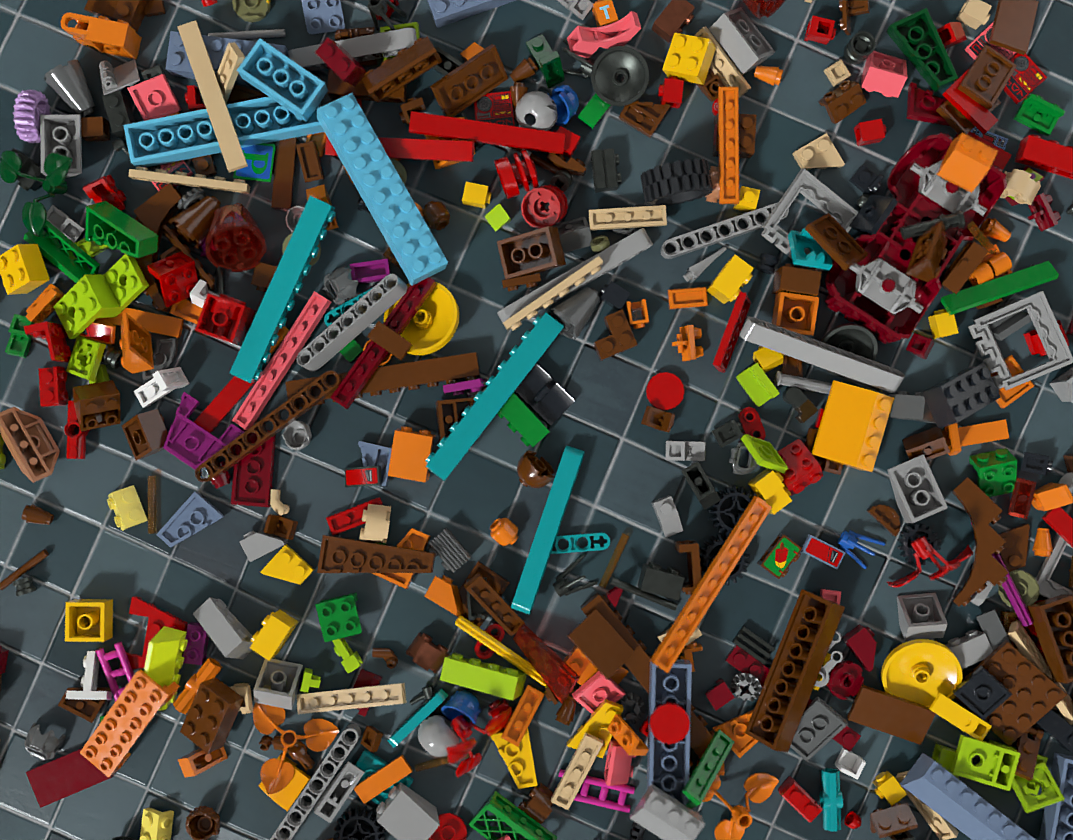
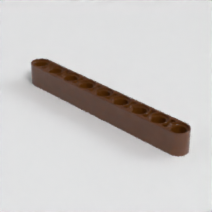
(260, 429)

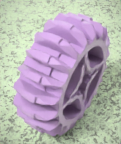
(27, 114)

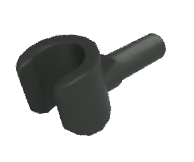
(119, 145)
(428, 693)

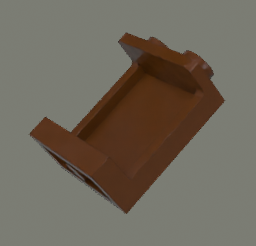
(693, 563)

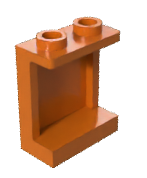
(409, 454)

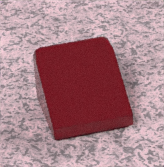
(920, 345)
(614, 595)

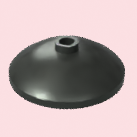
(615, 62)
(859, 340)

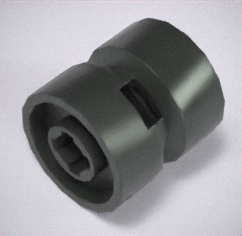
(859, 47)

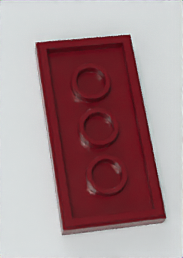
(254, 474)
(63, 777)

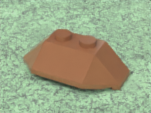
(29, 443)

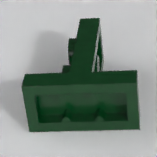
(547, 60)

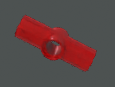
(75, 443)

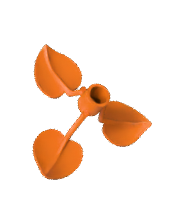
(319, 736)
(758, 788)

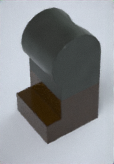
(800, 403)

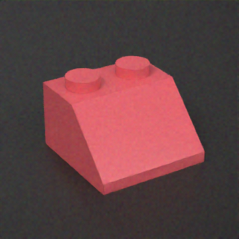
(884, 74)
(618, 764)

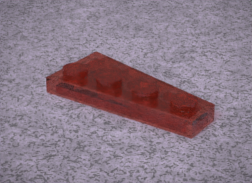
(547, 663)

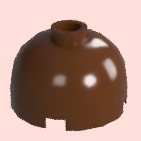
(534, 471)

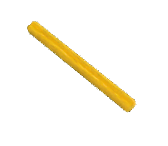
(499, 648)

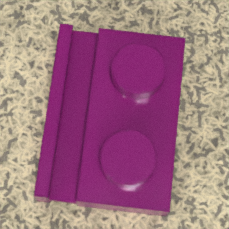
(458, 388)

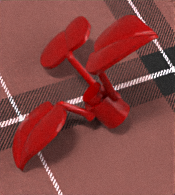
(924, 550)
(463, 730)

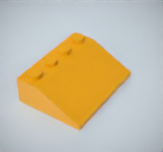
(852, 426)

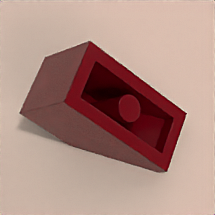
(862, 645)

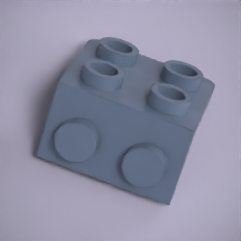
(323, 15)

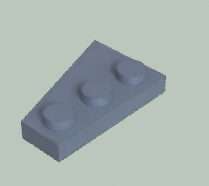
(189, 519)

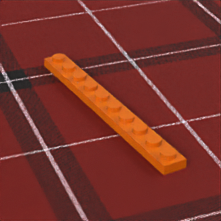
(710, 584)

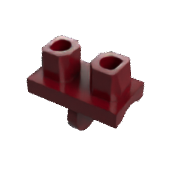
(1043, 213)

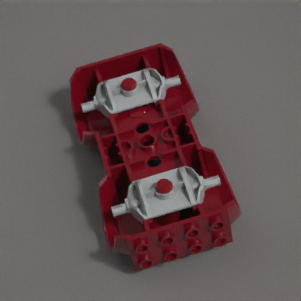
(877, 288)

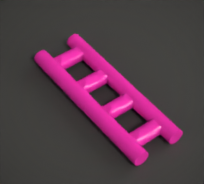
(111, 675)
(601, 801)

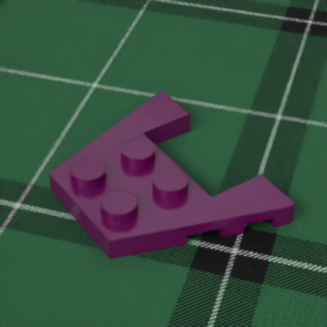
(190, 441)

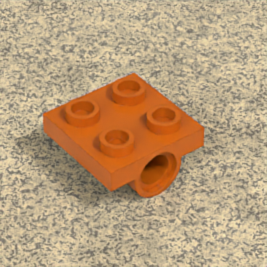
(991, 267)

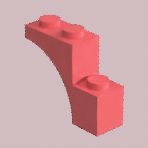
(586, 40)

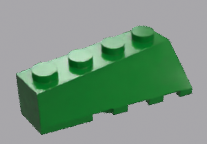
(119, 231)

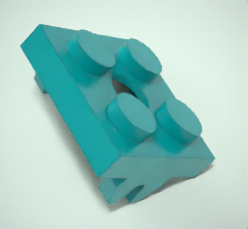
(817, 258)

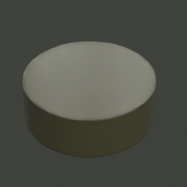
(599, 243)

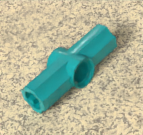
(831, 799)

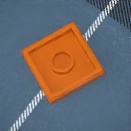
(1012, 394)

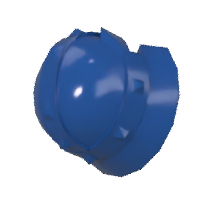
(566, 102)
(462, 703)

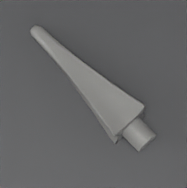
(696, 269)

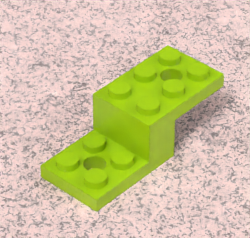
(100, 296)
(996, 763)

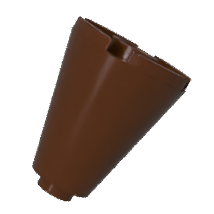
(195, 221)

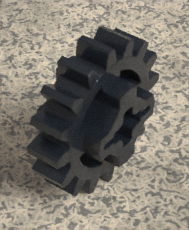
(912, 535)

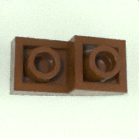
(711, 86)
(573, 166)
(390, 340)

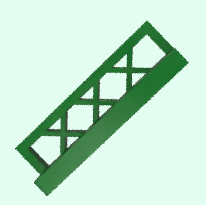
(61, 255)
(707, 769)

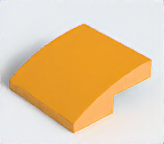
(288, 795)

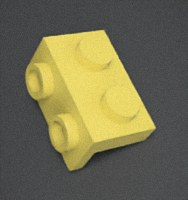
(126, 508)
(156, 824)

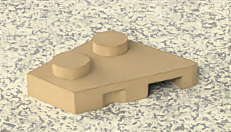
(818, 154)

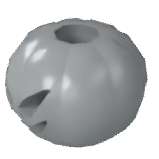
(536, 111)
(436, 735)

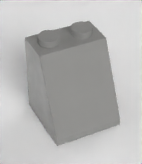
(407, 814)

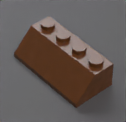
(401, 69)

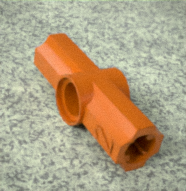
(206, 672)

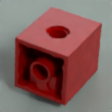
(225, 318)

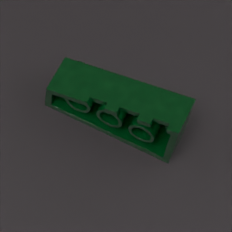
(924, 49)

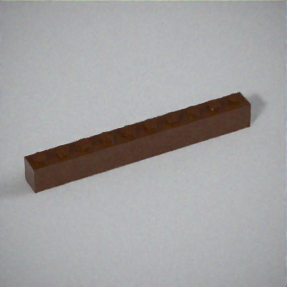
(402, 376)
(640, 666)

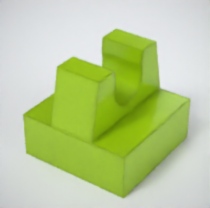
(309, 680)

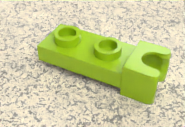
(351, 659)

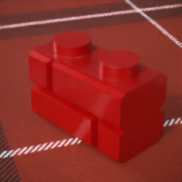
(799, 799)

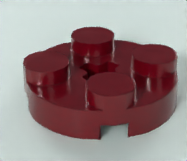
(837, 676)

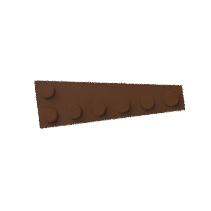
(358, 556)

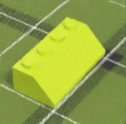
(166, 658)

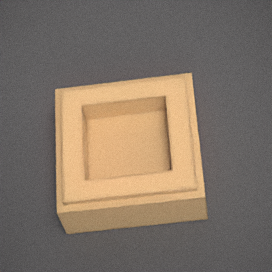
(837, 72)

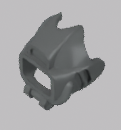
(343, 287)
(751, 465)
(43, 745)

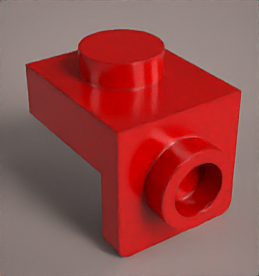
(193, 98)

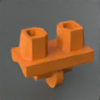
(686, 342)

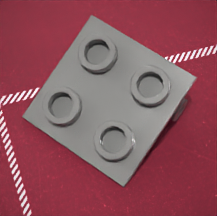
(118, 77)

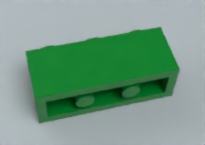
(523, 421)

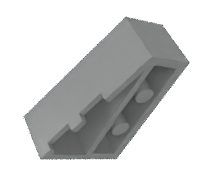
(224, 629)

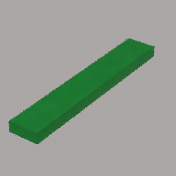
(999, 287)

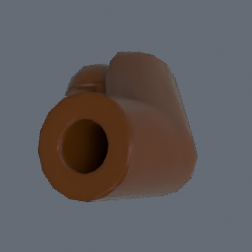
(387, 654)

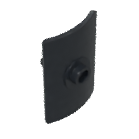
(544, 394)

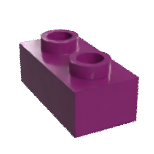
(370, 271)
(197, 644)

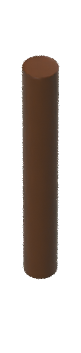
(23, 569)

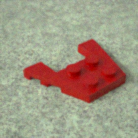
(156, 622)

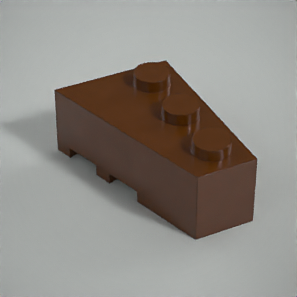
(449, 412)

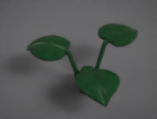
(56, 168)

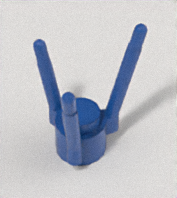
(848, 540)

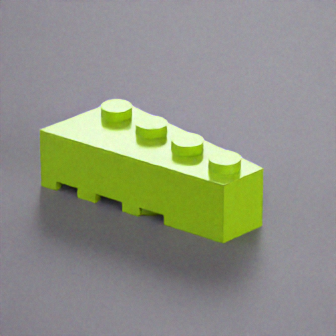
(483, 676)

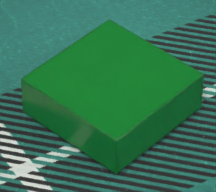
(351, 351)

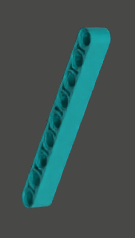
(547, 530)

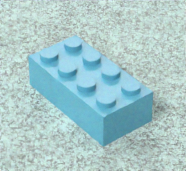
(282, 80)

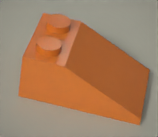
(135, 346)
(585, 668)

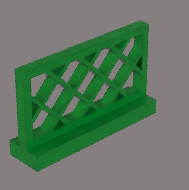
(511, 815)

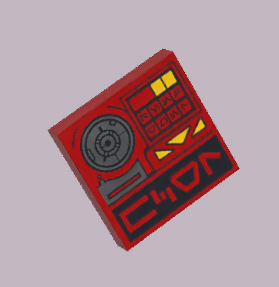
(1024, 78)
(495, 108)

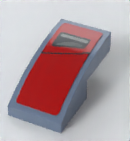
(823, 551)

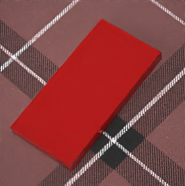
(732, 332)

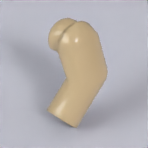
(276, 504)

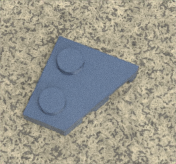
(376, 456)

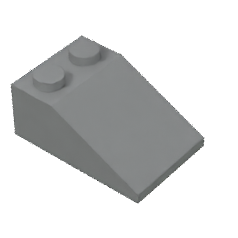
(916, 490)

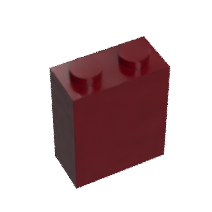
(341, 62)

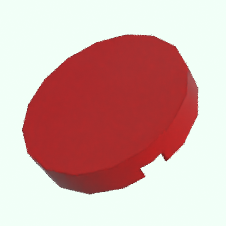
(665, 391)
(669, 723)
(450, 828)

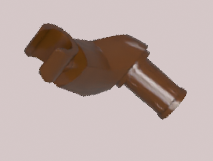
(297, 752)

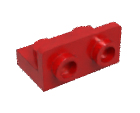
(52, 386)

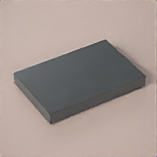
(816, 728)

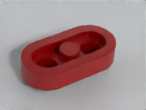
(752, 425)
(499, 636)

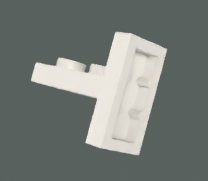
(162, 384)
(89, 681)

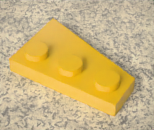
(598, 725)
(518, 759)

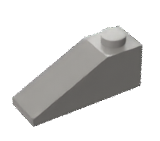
(337, 792)

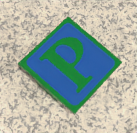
(260, 163)

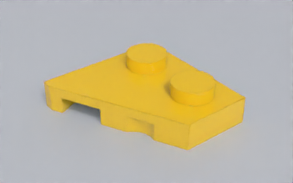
(288, 566)

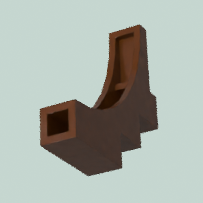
(154, 215)
(987, 541)

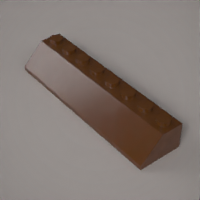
(794, 671)

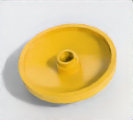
(433, 323)
(921, 671)

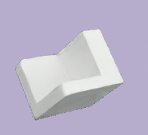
(200, 293)
(850, 763)

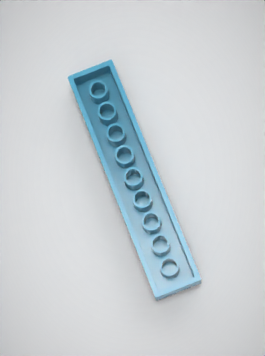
(193, 136)
(381, 188)

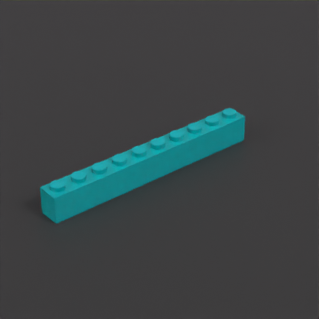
(282, 290)
(494, 397)

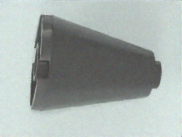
(72, 87)
(576, 311)

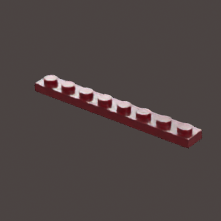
(373, 353)
(748, 664)

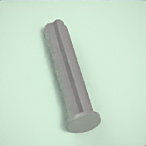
(802, 383)

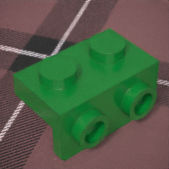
(1038, 114)

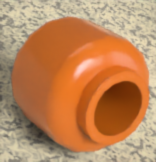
(504, 531)

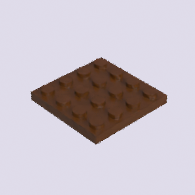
(1031, 692)

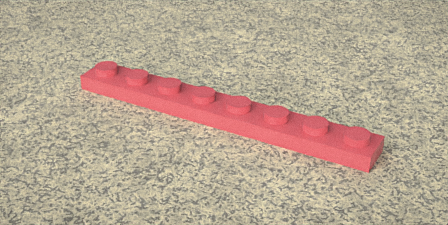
(281, 361)

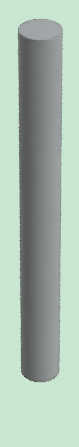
(251, 34)

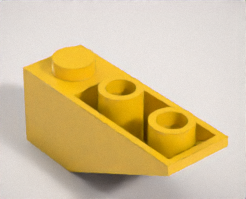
(960, 717)

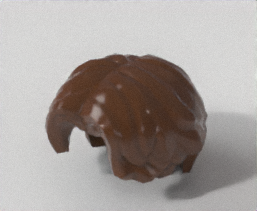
(203, 823)

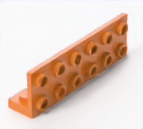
(125, 722)

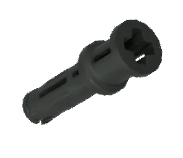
(949, 221)

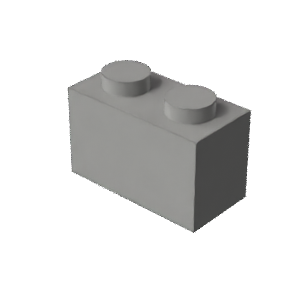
(970, 648)

